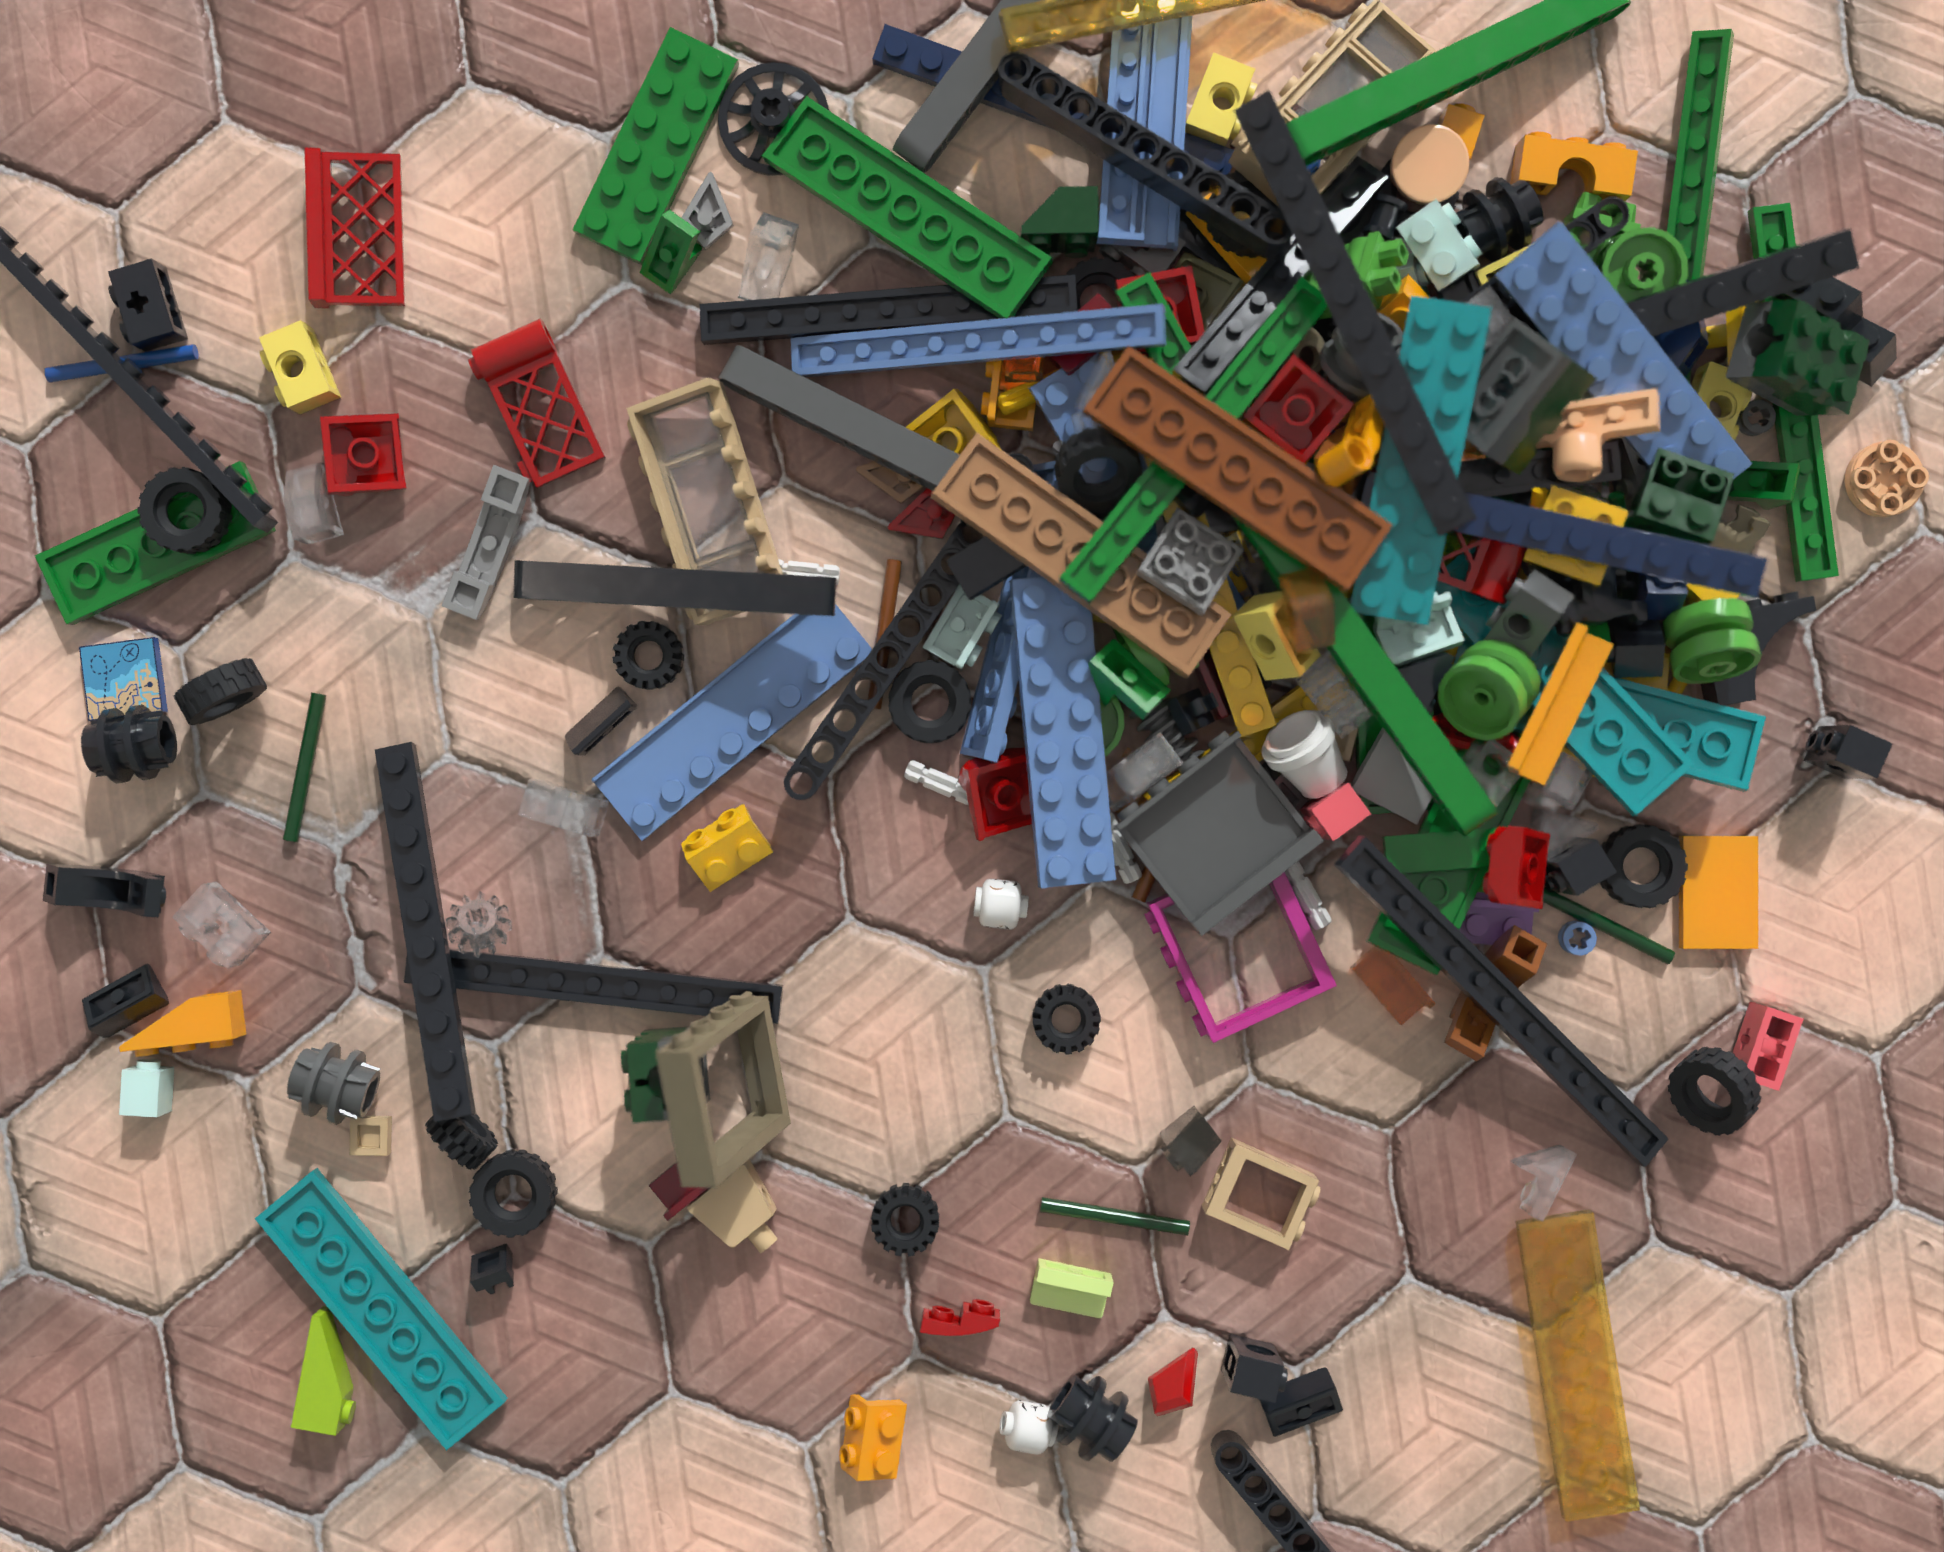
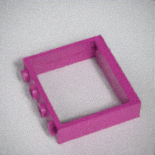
(1321, 975)

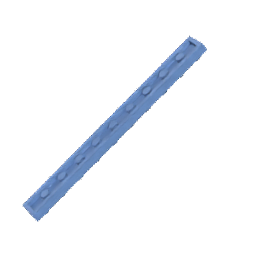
(980, 341)

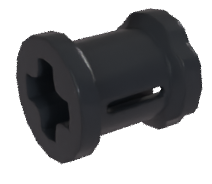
(1385, 216)

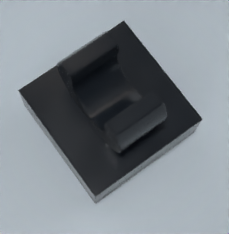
(1192, 710)
(492, 1268)

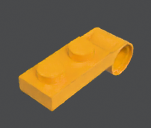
(1358, 445)

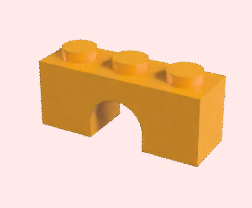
(1604, 168)

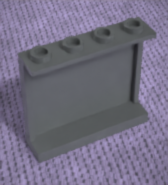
(1216, 832)

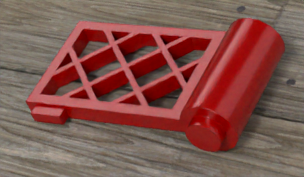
(515, 357)
(1489, 571)

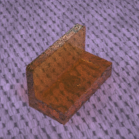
(1391, 984)

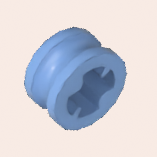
(1587, 942)

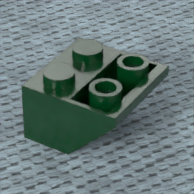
(1065, 222)
(1680, 498)

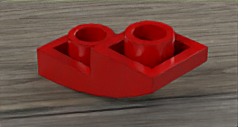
(974, 1318)

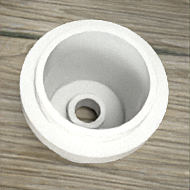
(1306, 753)

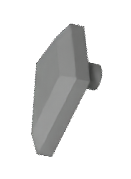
(708, 213)

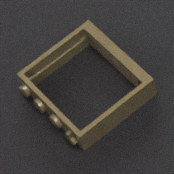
(697, 1156)

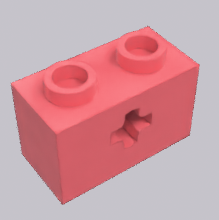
(1335, 812)
(1767, 1043)

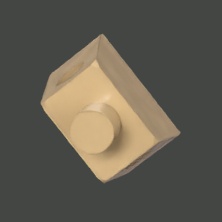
(737, 1209)

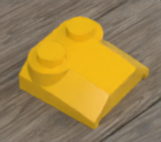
(952, 423)

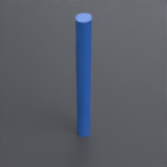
(142, 360)

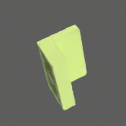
(1071, 1288)

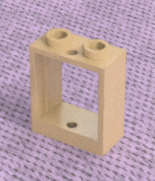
(1226, 1177)

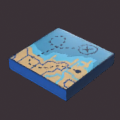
(123, 676)

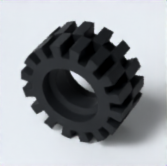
(626, 649)
(1070, 1041)
(463, 1139)
(905, 1242)

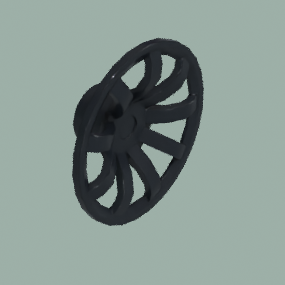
(768, 111)

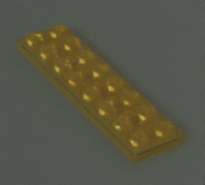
(1577, 1365)

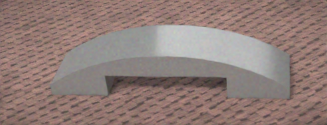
(489, 544)

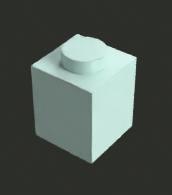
(146, 1089)

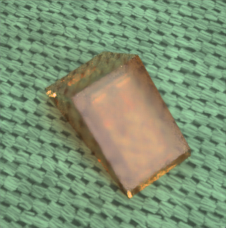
(1308, 609)

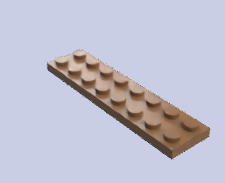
(1048, 533)

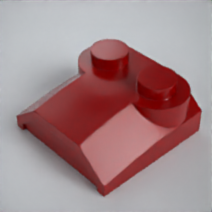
(1182, 298)
(1298, 409)
(362, 453)
(997, 793)
(1517, 866)

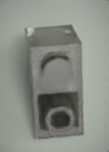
(1189, 1141)

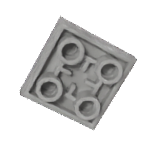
(1189, 561)
(1391, 781)

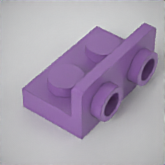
(1489, 920)

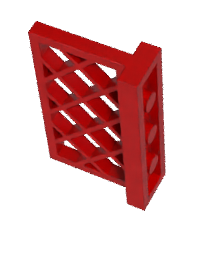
(321, 233)

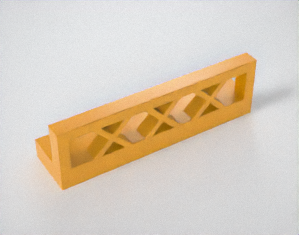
(1560, 706)

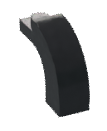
(104, 888)

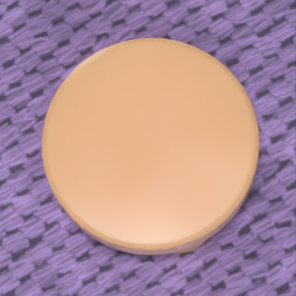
(1429, 164)
(1885, 479)

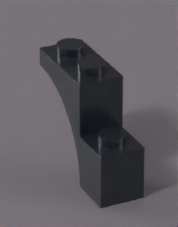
(1844, 304)
(1767, 622)

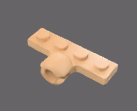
(1593, 421)

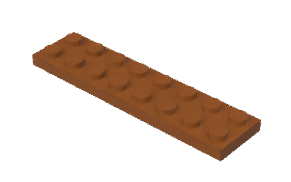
(1237, 469)

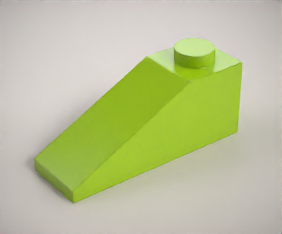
(325, 1381)

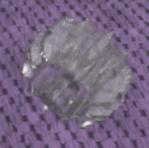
(481, 935)

